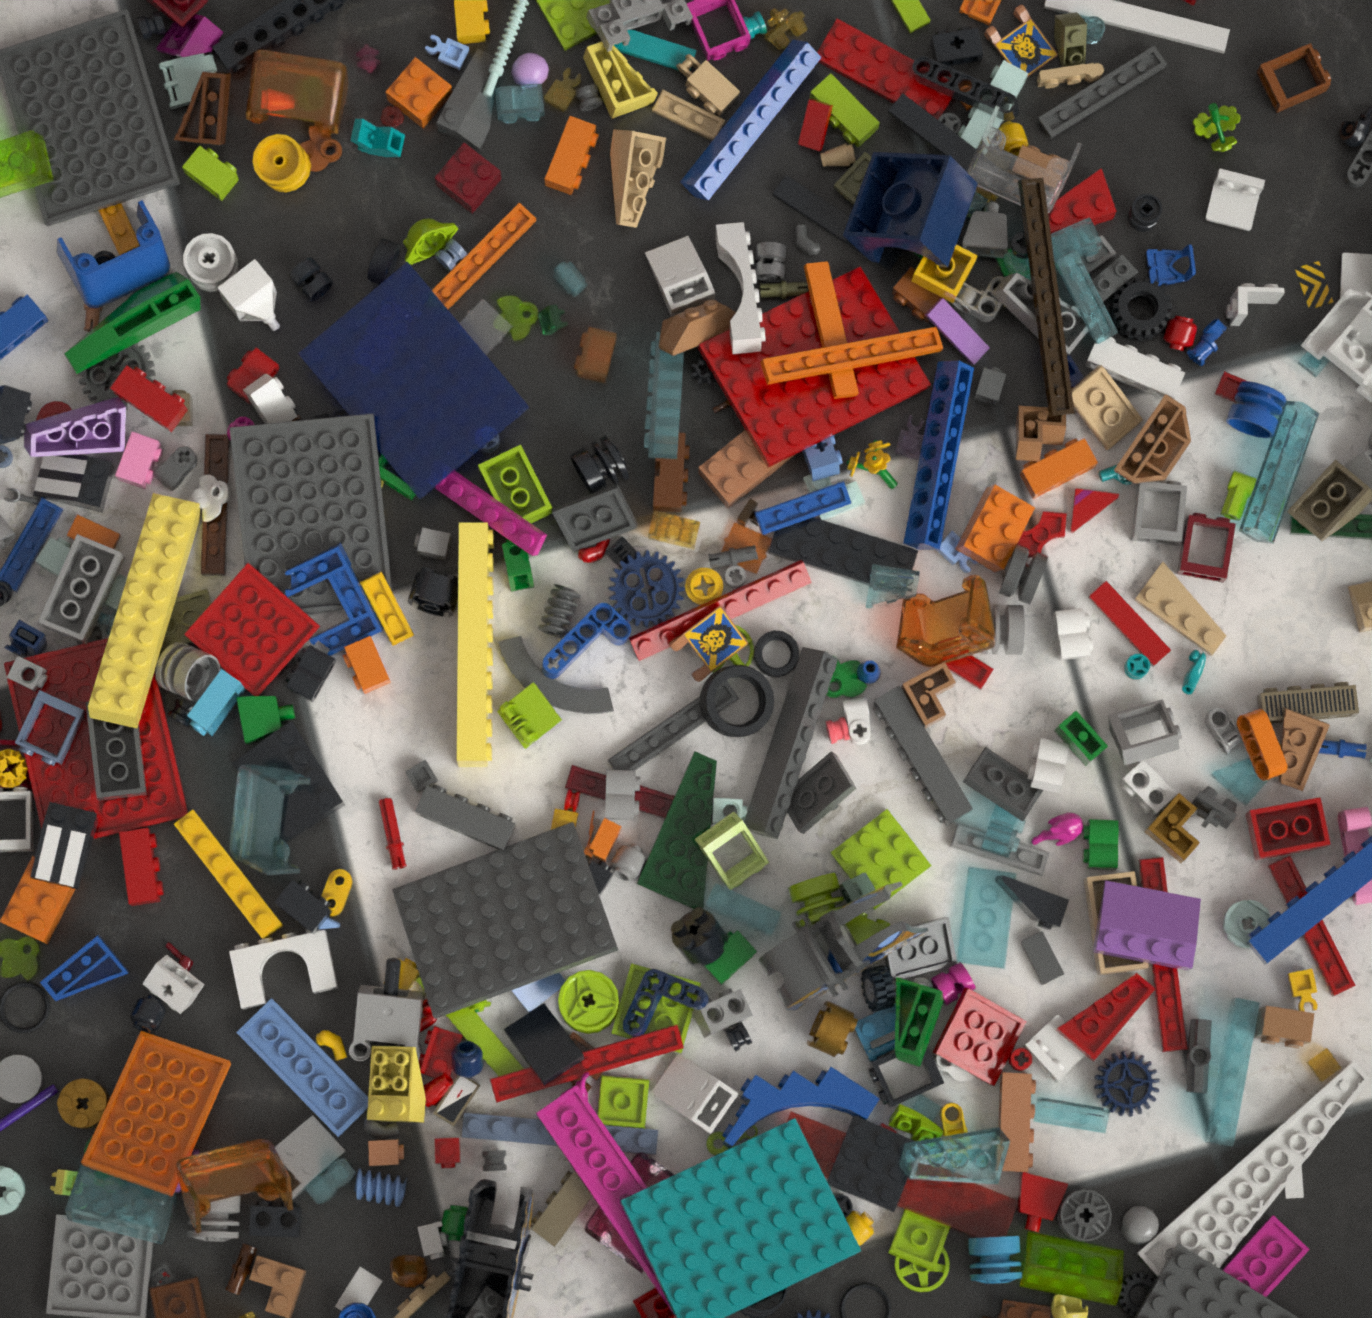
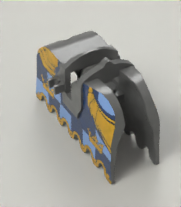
(805, 966)

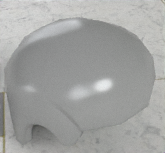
(1139, 1225)

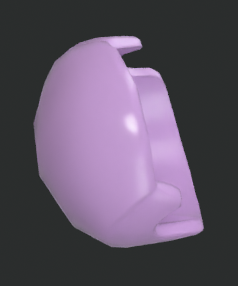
(529, 69)

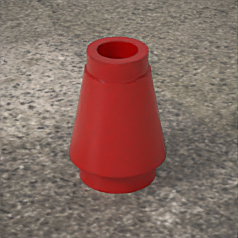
(437, 1089)

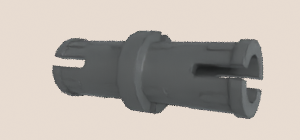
(733, 556)

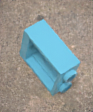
(215, 703)

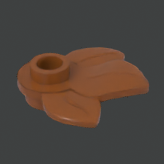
(317, 149)

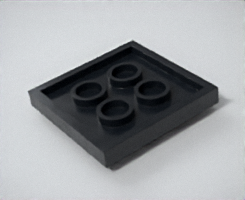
(870, 1164)

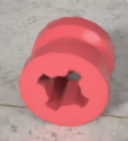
(837, 730)

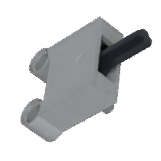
(387, 1014)

